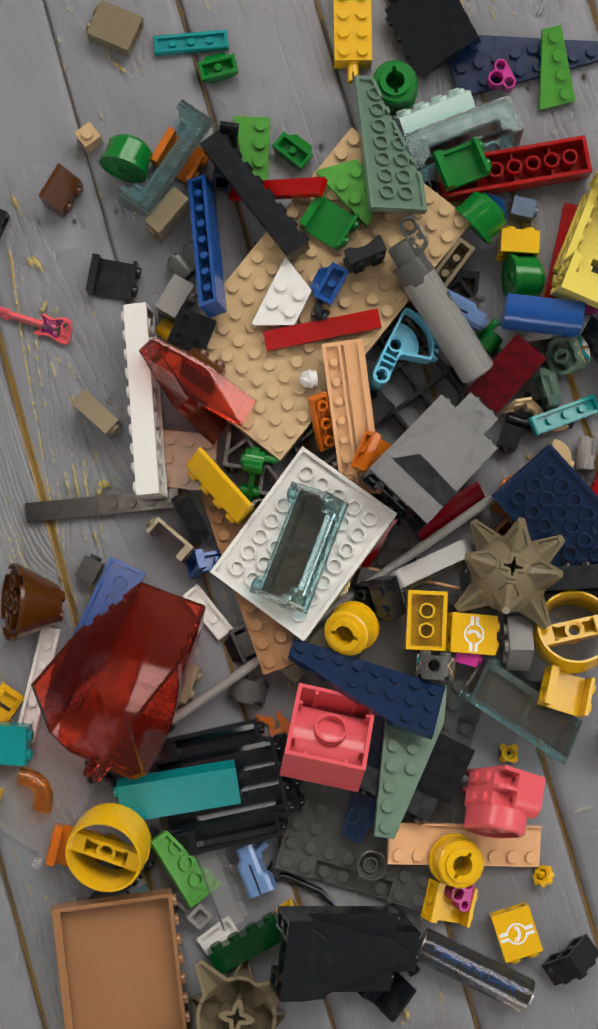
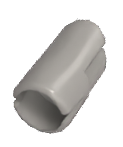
(586, 454)

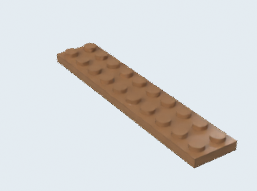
(269, 638)

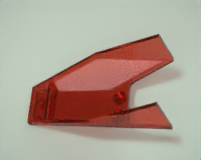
(196, 389)

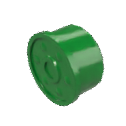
(397, 84)
(126, 158)
(483, 215)
(522, 275)

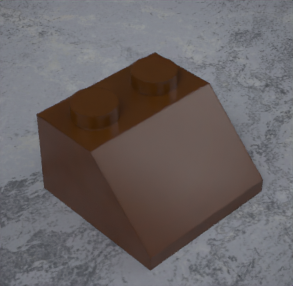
(61, 191)

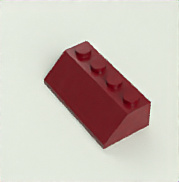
(456, 505)

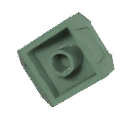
(548, 388)

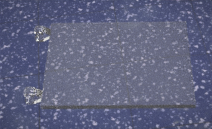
(69, 789)

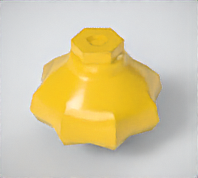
(543, 876)

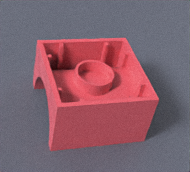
(327, 739)

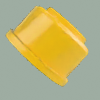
(351, 628)
(455, 860)

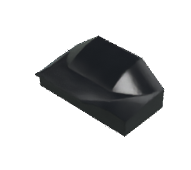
(240, 645)

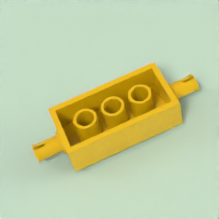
(352, 36)

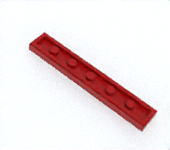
(291, 188)
(566, 218)
(322, 330)

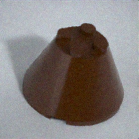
(29, 603)

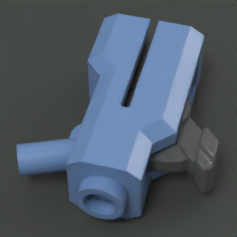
(469, 308)
(252, 869)

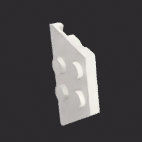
(284, 299)

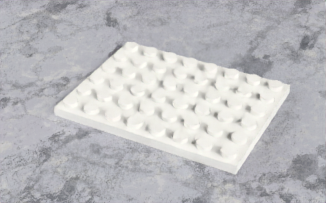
(253, 546)

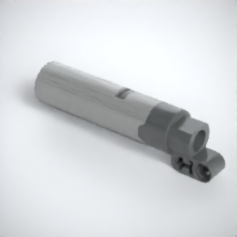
(436, 306)

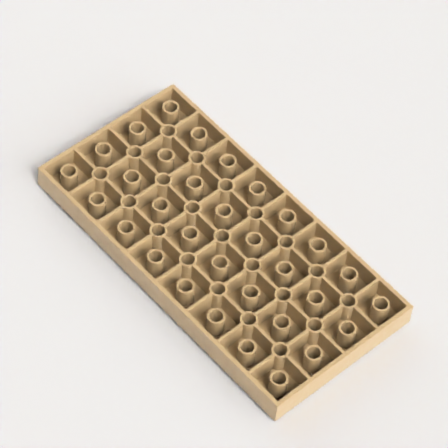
(273, 376)

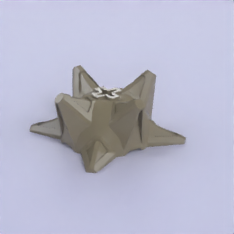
(492, 577)
(240, 991)

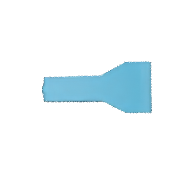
(408, 349)

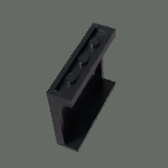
(431, 31)

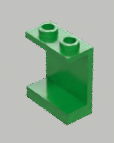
(329, 222)

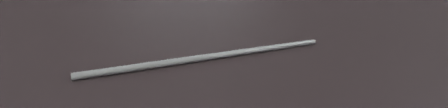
(350, 596)

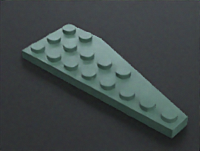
(388, 168)
(400, 770)

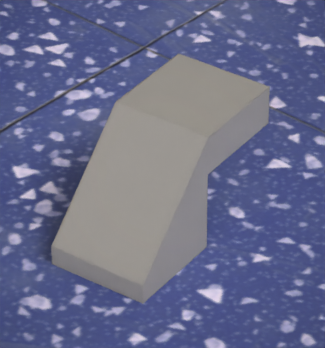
(197, 915)

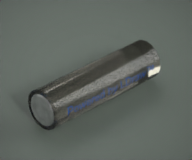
(475, 970)

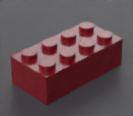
(508, 374)

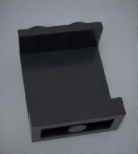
(113, 279)

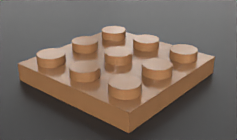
(178, 451)

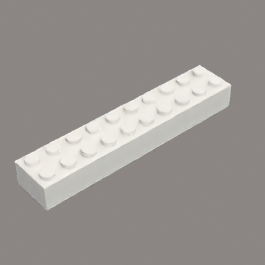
(144, 405)

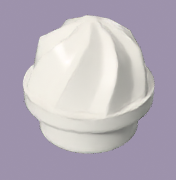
(309, 379)

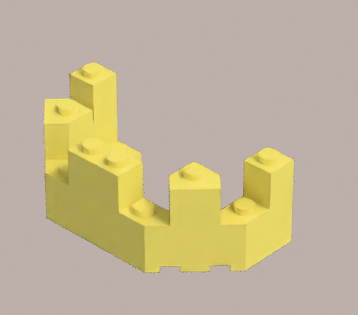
(580, 253)

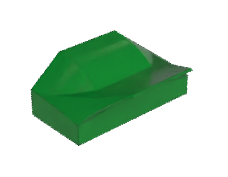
(218, 67)
(293, 150)

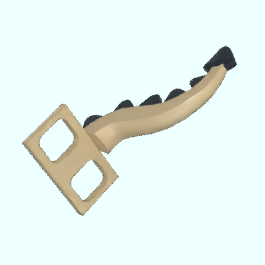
(531, 406)

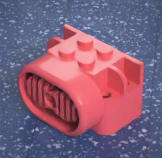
(501, 801)

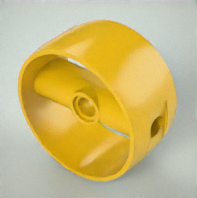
(559, 633)
(86, 843)

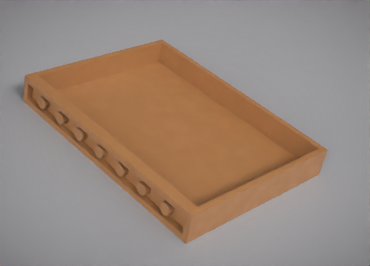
(121, 962)

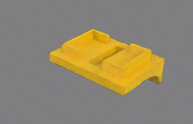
(11, 699)

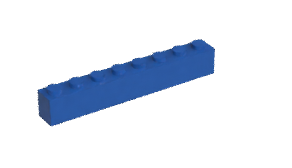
(206, 246)

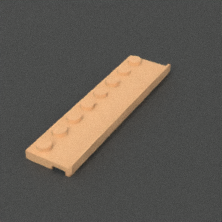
(348, 402)
(415, 841)

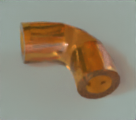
(39, 786)

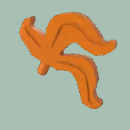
(284, 723)

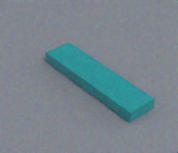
(191, 42)
(563, 415)

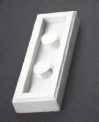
(213, 617)

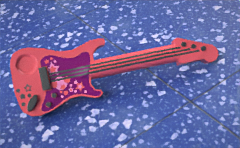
(57, 328)

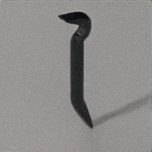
(301, 883)

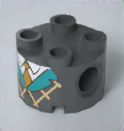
(424, 666)

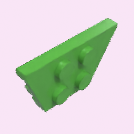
(349, 185)

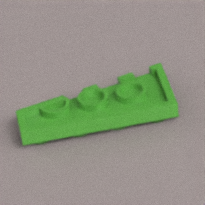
(554, 72)
(180, 867)

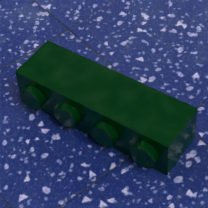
(245, 944)

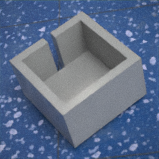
(176, 294)
(517, 644)

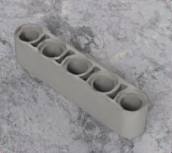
(433, 564)

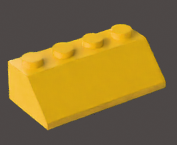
(217, 483)

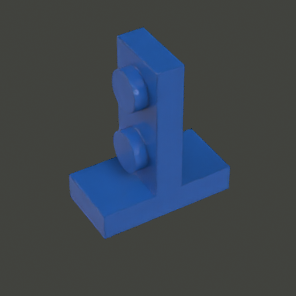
(201, 562)

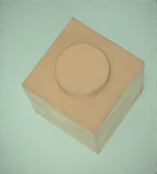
(89, 137)

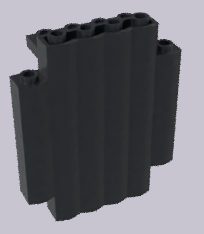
(262, 790)

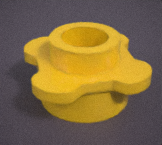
(513, 753)

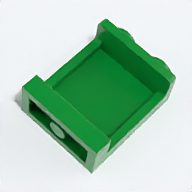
(462, 164)

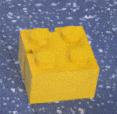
(518, 241)

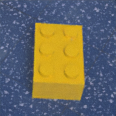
(426, 620)

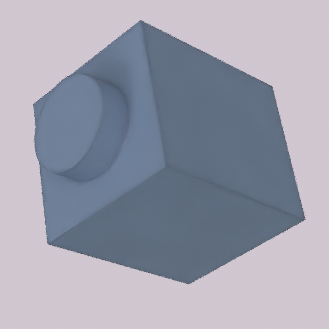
(523, 209)

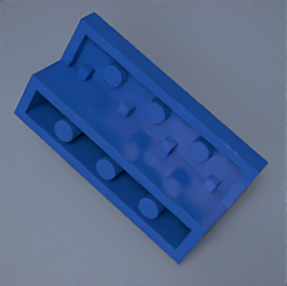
(542, 315)

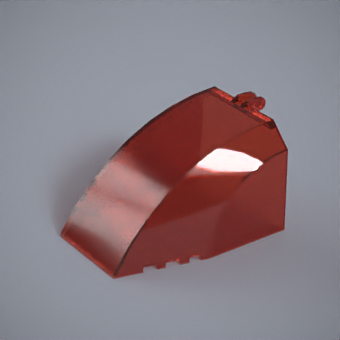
(121, 681)

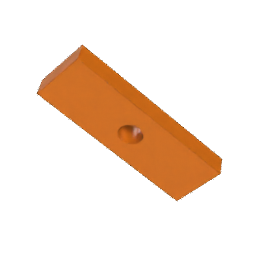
(321, 420)

